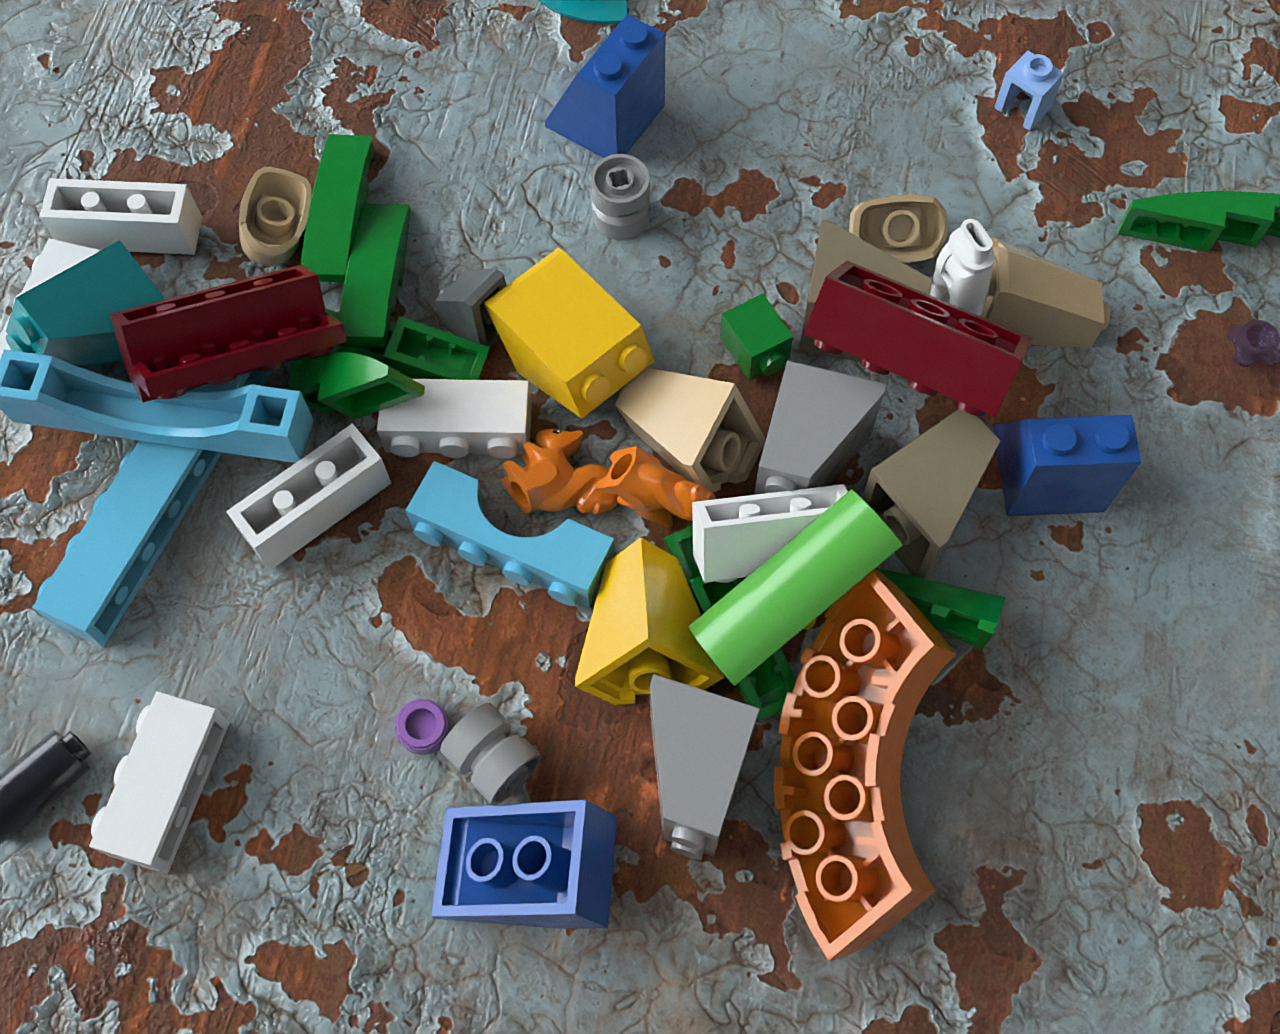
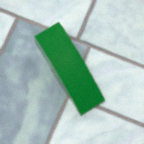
(350, 384)

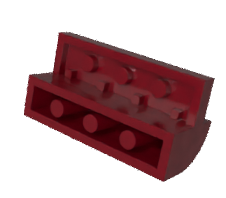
(225, 332)

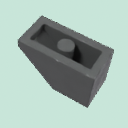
(463, 307)

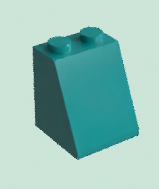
(72, 309)

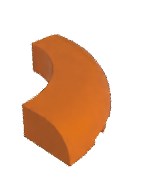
(844, 765)

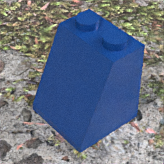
(615, 91)
(1065, 463)

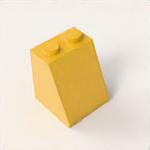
(568, 334)

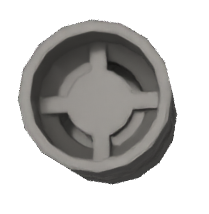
(620, 196)
(483, 746)

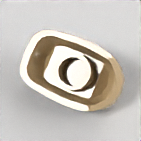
(273, 215)
(902, 225)

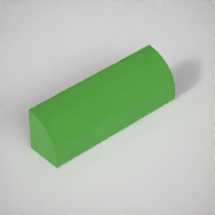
(794, 586)

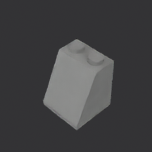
(816, 427)
(698, 761)

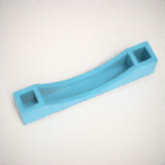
(235, 421)

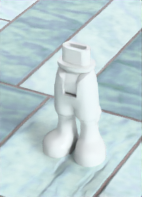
(965, 268)

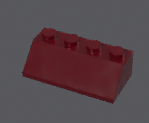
(916, 338)

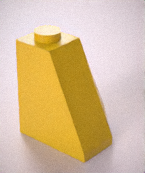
(642, 628)

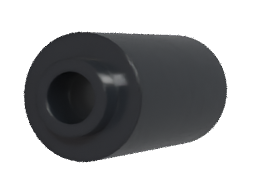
(39, 779)

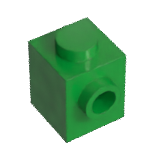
(756, 337)

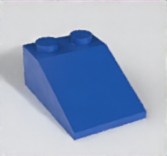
(527, 865)

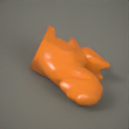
(551, 481)
(650, 487)

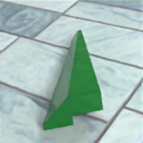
(952, 609)

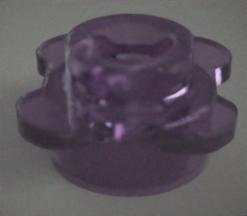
(1262, 335)

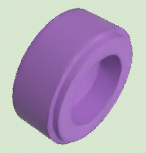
(422, 726)

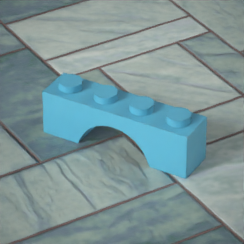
(562, 561)

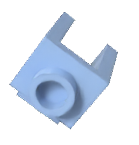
(1035, 78)

